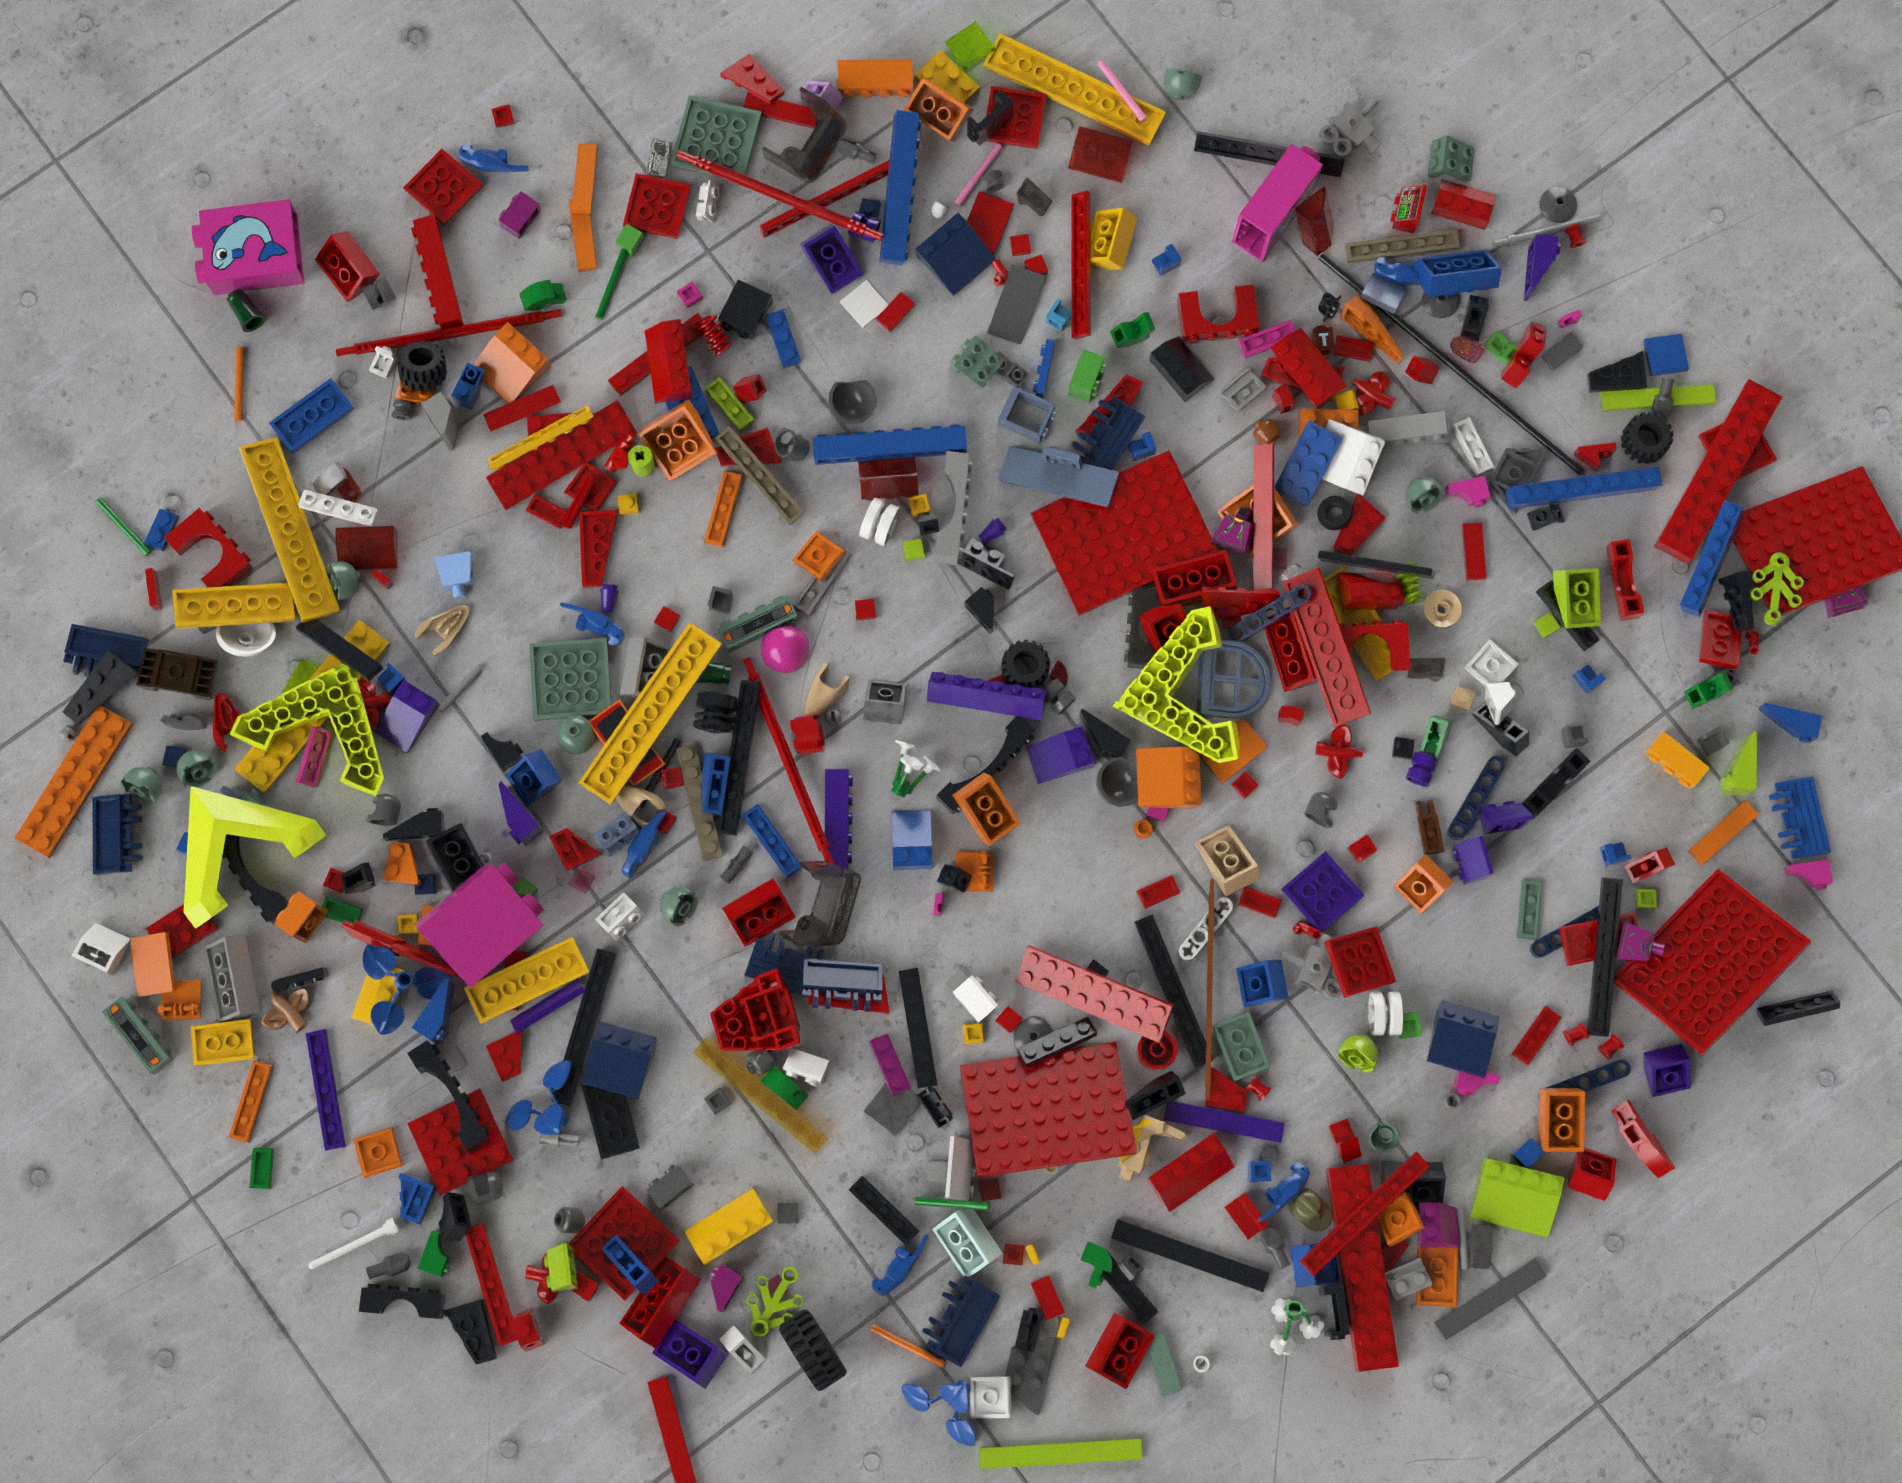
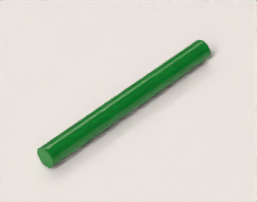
(611, 284)
(123, 526)
(952, 1203)

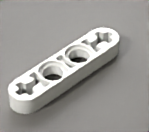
(1203, 927)

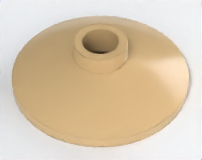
(1445, 600)

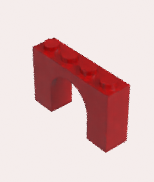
(1197, 328)
(200, 527)
(1394, 635)

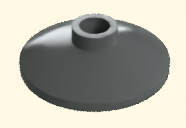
(1552, 210)
(1440, 308)
(1029, 1026)

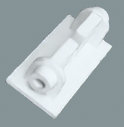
(708, 193)

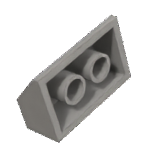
(443, 417)
(641, 663)

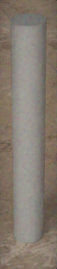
(459, 689)
(1462, 1238)

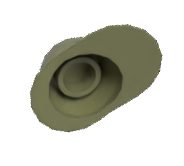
(1311, 1210)

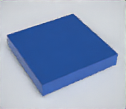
(1666, 354)

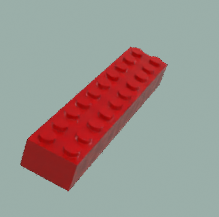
(1718, 471)
(1363, 1274)

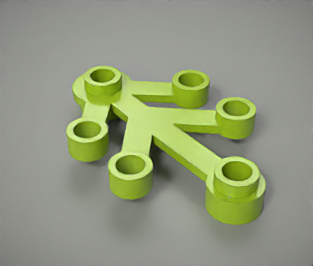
(1777, 585)
(772, 1304)

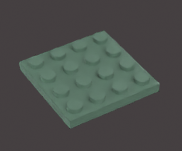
(716, 133)
(570, 678)

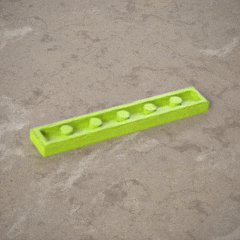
(1644, 398)

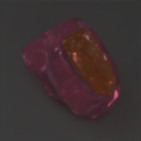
(1466, 348)

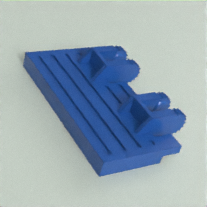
(1802, 816)

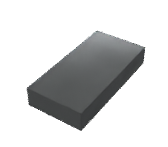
(1561, 351)

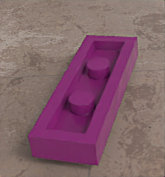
(889, 1065)

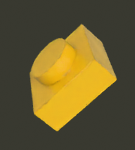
(628, 504)

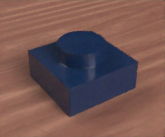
(870, 208)

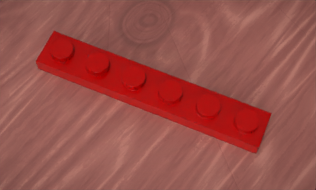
(639, 368)
(491, 1284)

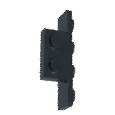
(986, 563)

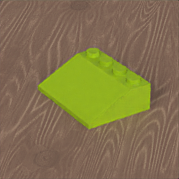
(1516, 1197)

